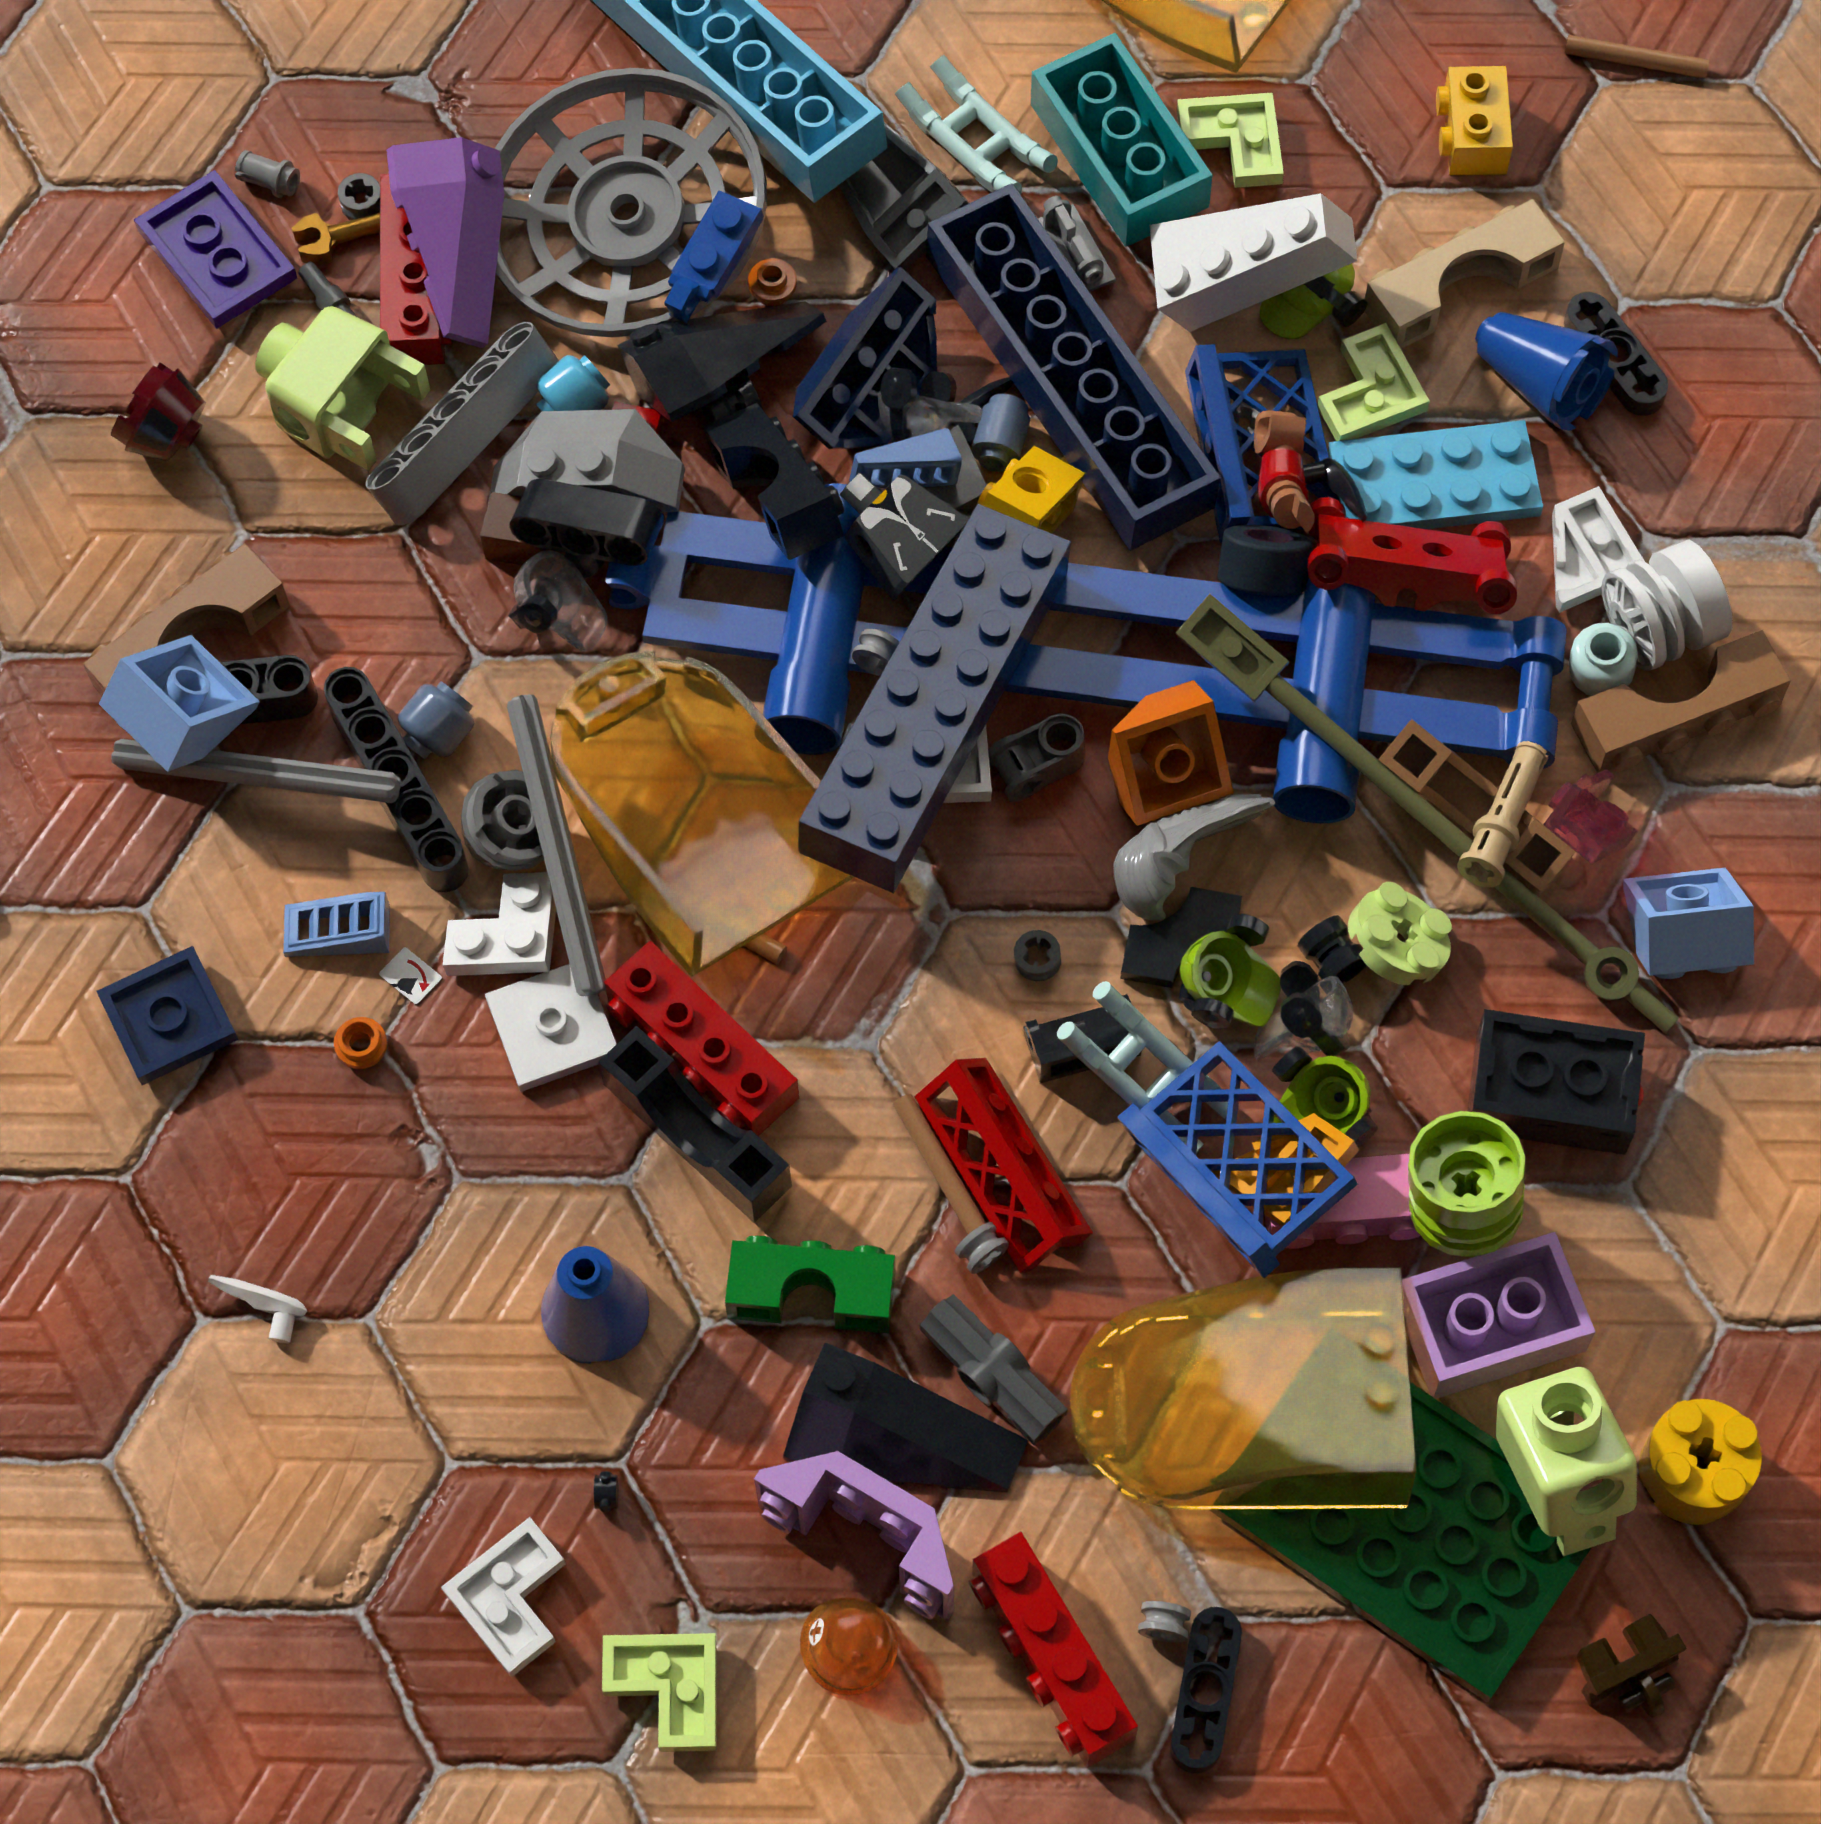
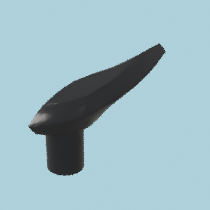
(981, 398)
(1338, 481)

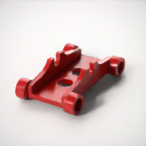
(1399, 557)

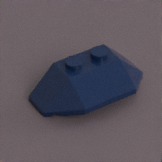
(883, 332)

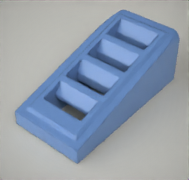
(925, 459)
(355, 941)

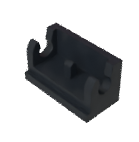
(1054, 1058)

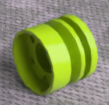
(1466, 1183)

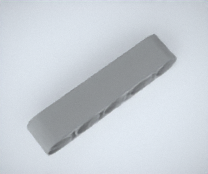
(461, 424)

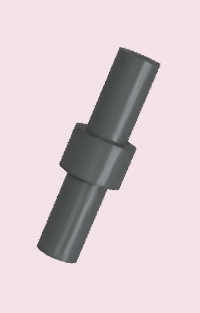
(326, 294)

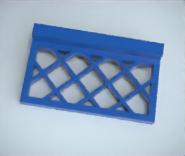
(1219, 433)
(1212, 1195)

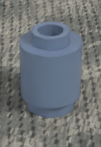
(1001, 432)

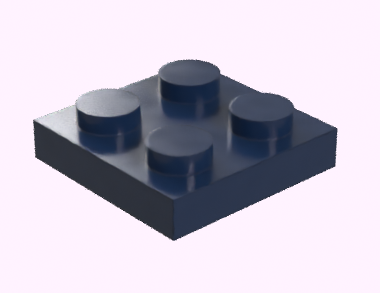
(167, 1015)

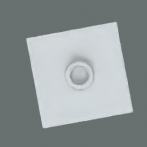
(549, 1027)

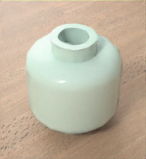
(1602, 658)

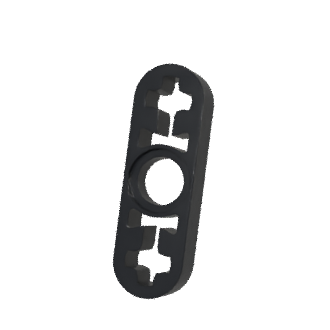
(1614, 329)
(1227, 1652)

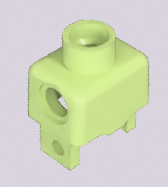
(329, 381)
(1559, 1458)

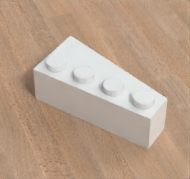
(1246, 255)

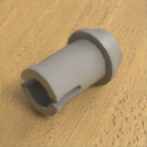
(267, 173)

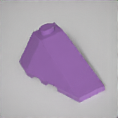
(455, 217)

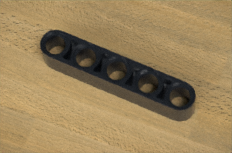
(391, 754)

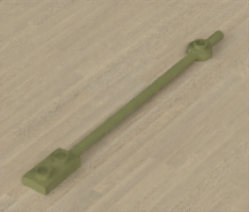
(1256, 667)

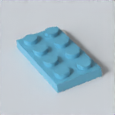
(1444, 475)

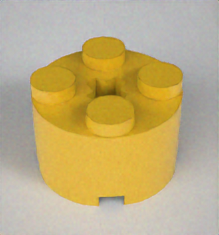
(1728, 1448)

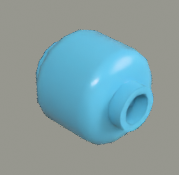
(572, 386)

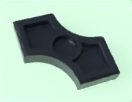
(1156, 949)

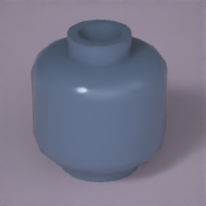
(435, 720)

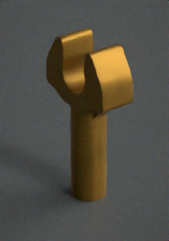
(330, 235)

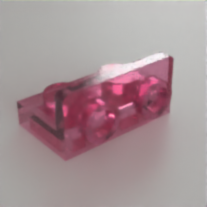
(1585, 822)

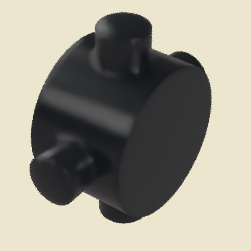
(606, 1491)

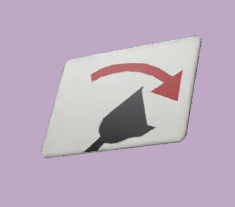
(410, 975)

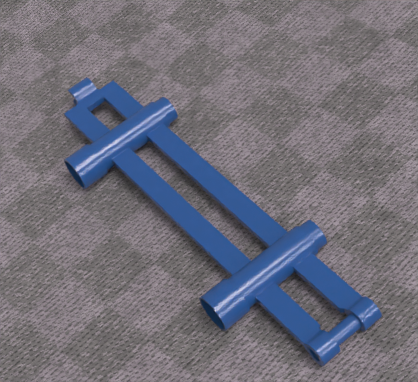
(1331, 628)

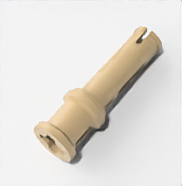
(1497, 831)

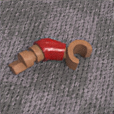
(1282, 473)

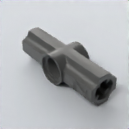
(993, 1369)

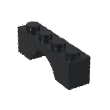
(796, 504)
(663, 1098)

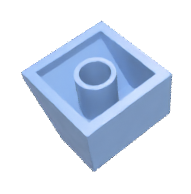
(176, 701)
(1690, 922)

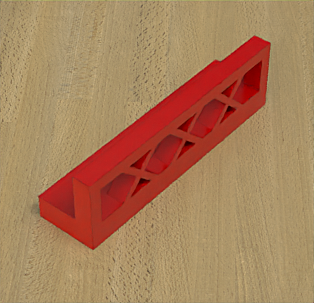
(1015, 1151)

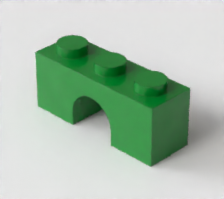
(767, 1272)

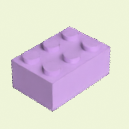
(1495, 1315)

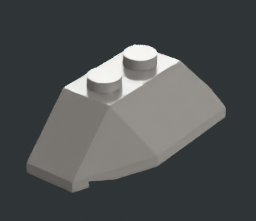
(596, 451)

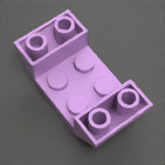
(799, 1490)

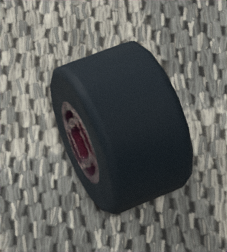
(1264, 560)

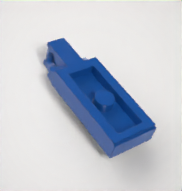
(711, 254)

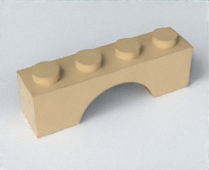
(1512, 247)

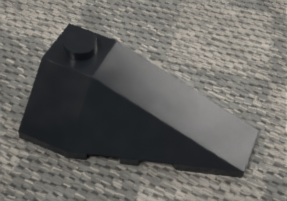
(687, 364)
(899, 1428)

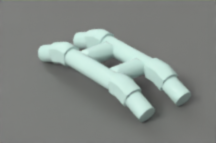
(973, 107)
(1140, 1035)

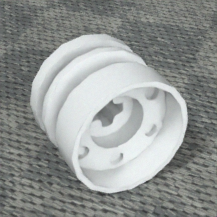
(1668, 603)

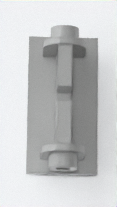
(1076, 243)

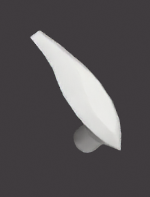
(260, 1298)

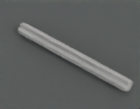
(269, 773)
(556, 845)

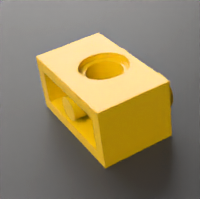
(1035, 490)

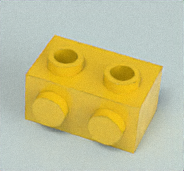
(1475, 120)

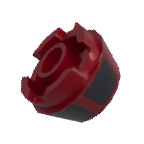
(160, 415)

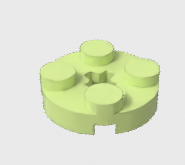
(1392, 911)

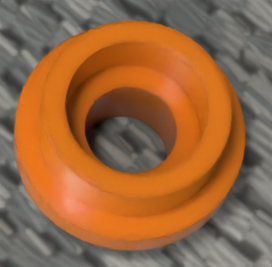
(772, 292)
(357, 1029)

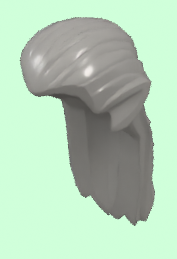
(1152, 858)

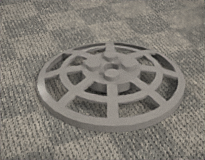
(615, 183)

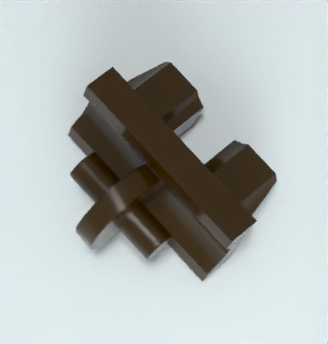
(1652, 1653)

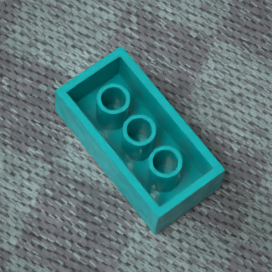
(1120, 138)

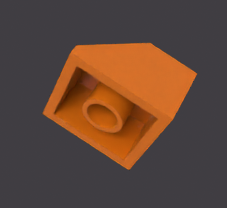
(1168, 754)

